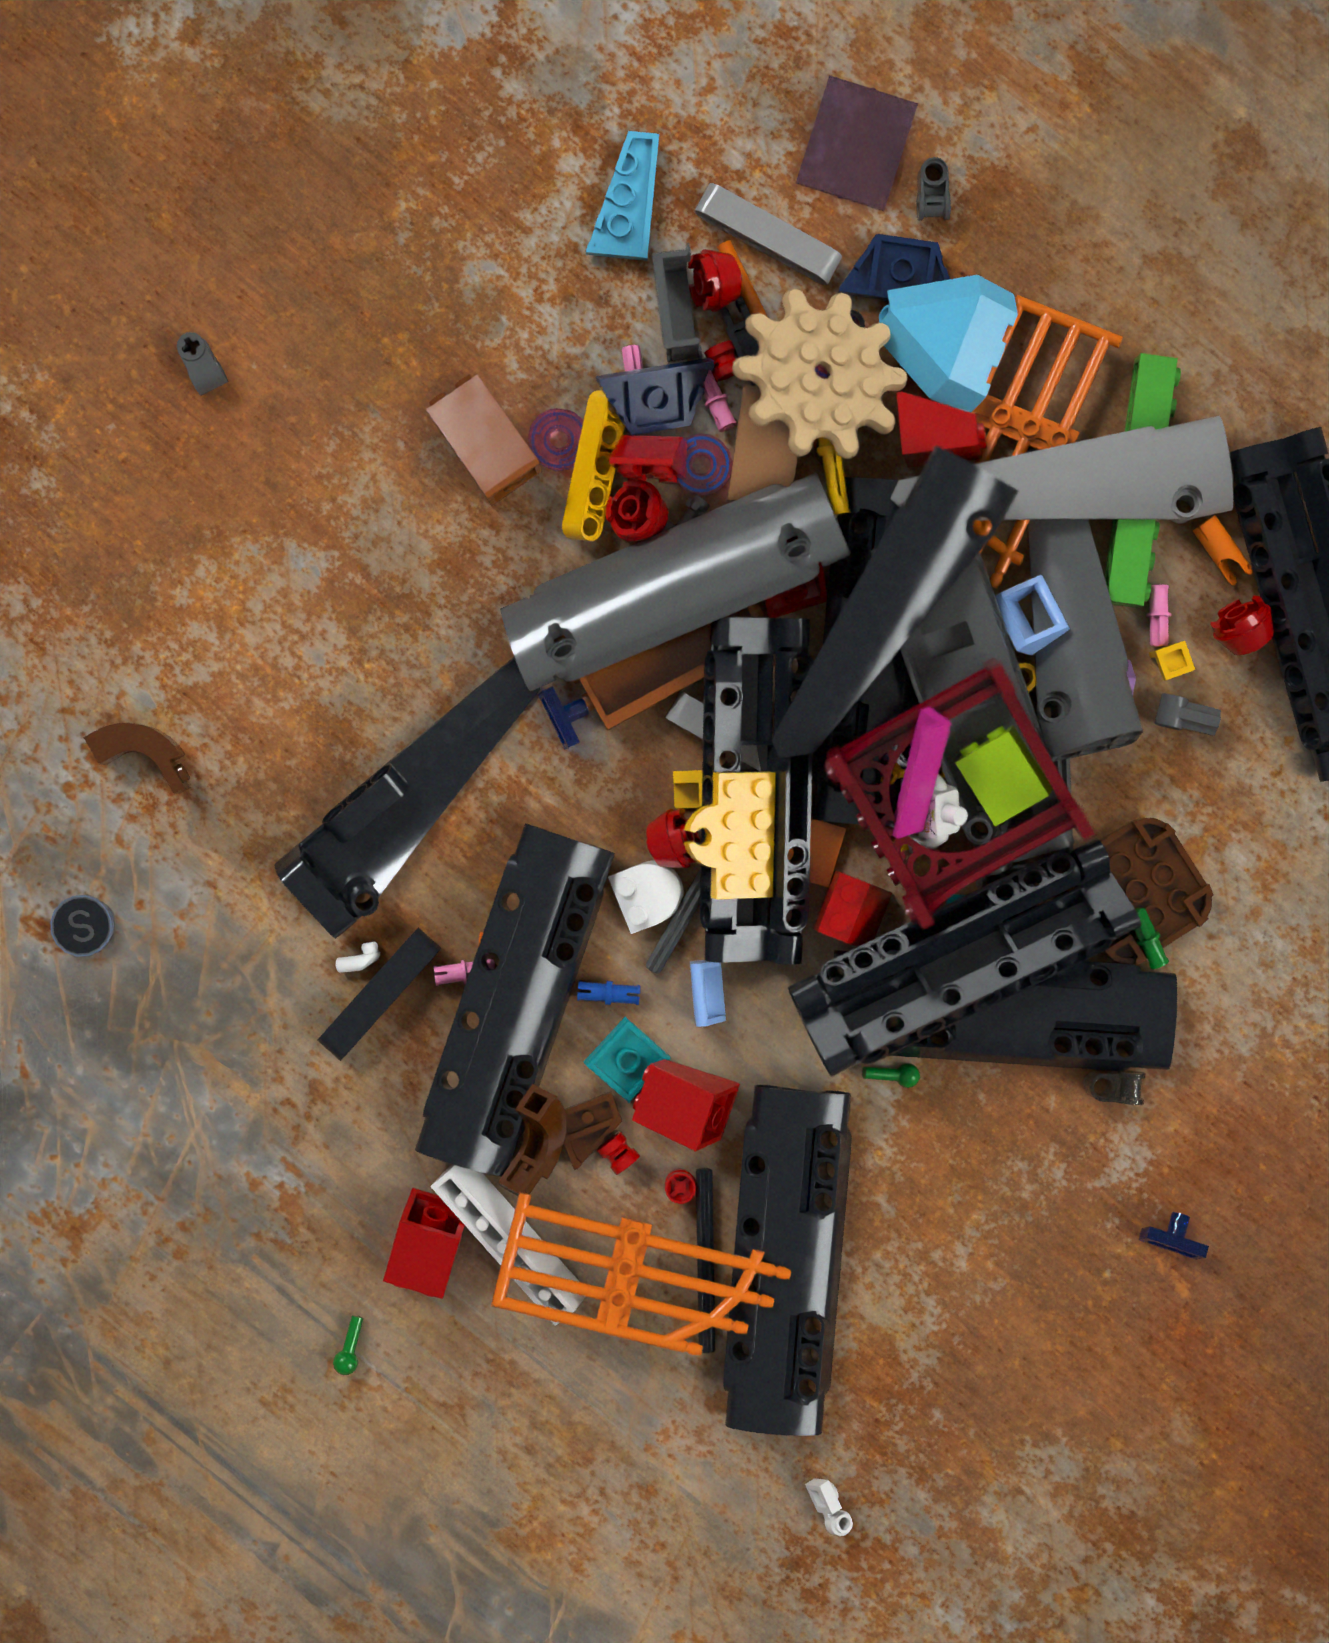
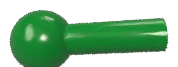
(906, 1075)
(346, 1361)

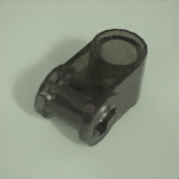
(1121, 1086)

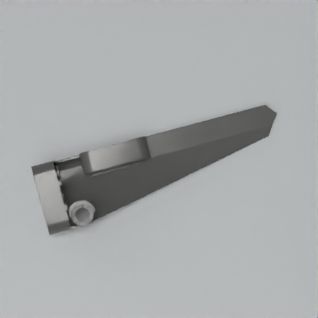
(1087, 666)

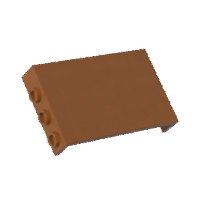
(651, 675)

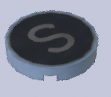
(82, 925)

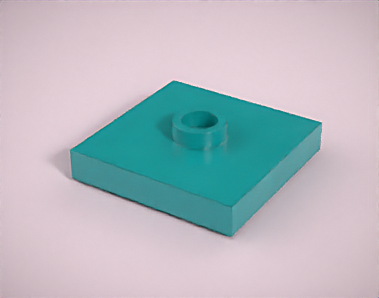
(624, 1057)

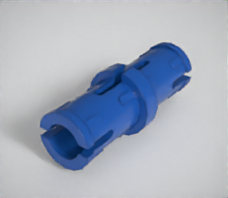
(608, 992)

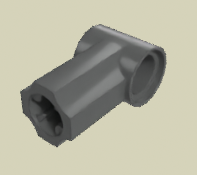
(1179, 713)

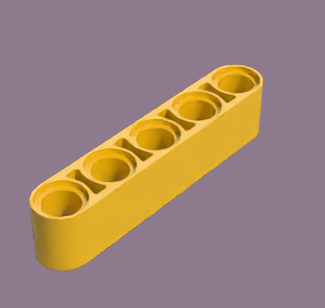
(592, 473)

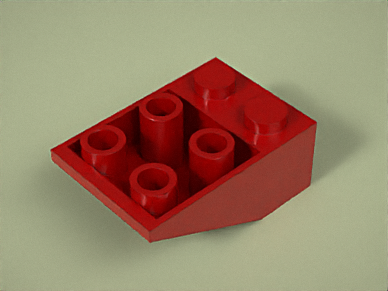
(650, 458)

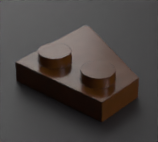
(589, 1126)

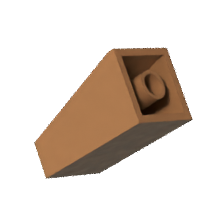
(759, 452)

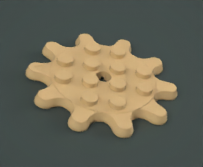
(802, 399)

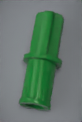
(1149, 940)

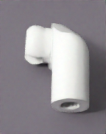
(359, 962)

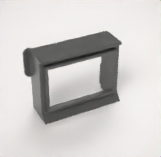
(675, 304)

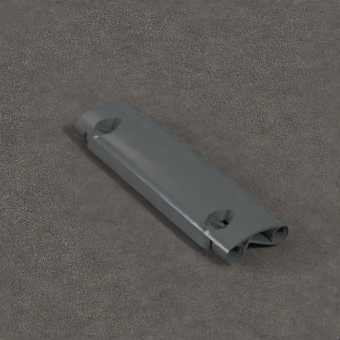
(674, 582)
(949, 647)

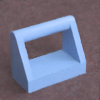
(1017, 623)
(707, 993)

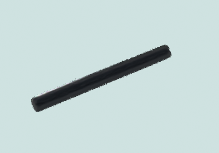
(705, 1239)

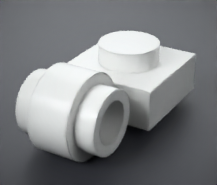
(825, 1501)

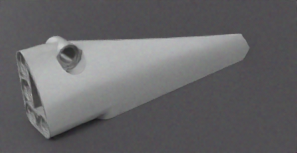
(1119, 476)

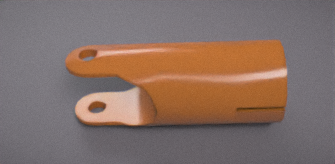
(1221, 547)

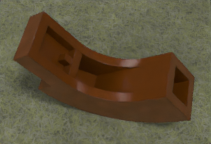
(123, 738)
(542, 1141)

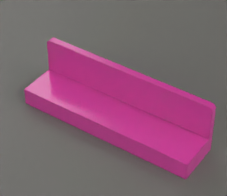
(921, 772)

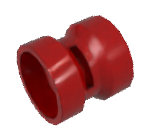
(723, 359)
(613, 1148)
(680, 1191)

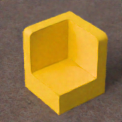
(1173, 660)
(687, 789)

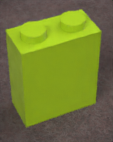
(1003, 774)

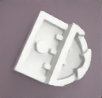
(647, 894)

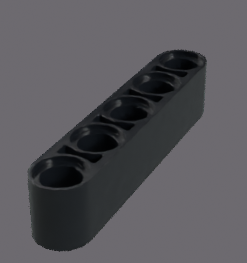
(379, 994)

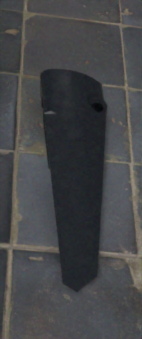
(904, 580)
(391, 812)

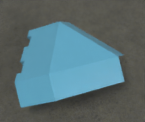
(950, 336)

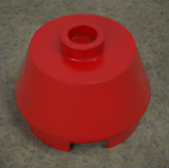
(715, 279)
(637, 511)
(1244, 626)
(667, 839)

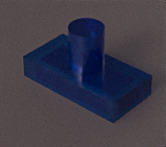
(563, 716)
(1174, 1238)

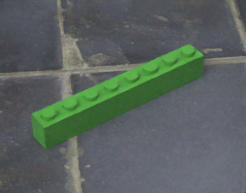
(1132, 539)

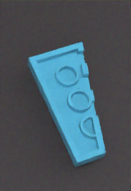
(627, 210)

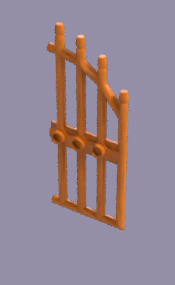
(1031, 427)
(623, 1277)

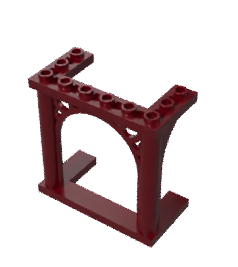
(928, 891)

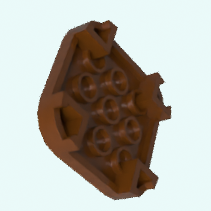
(1160, 878)

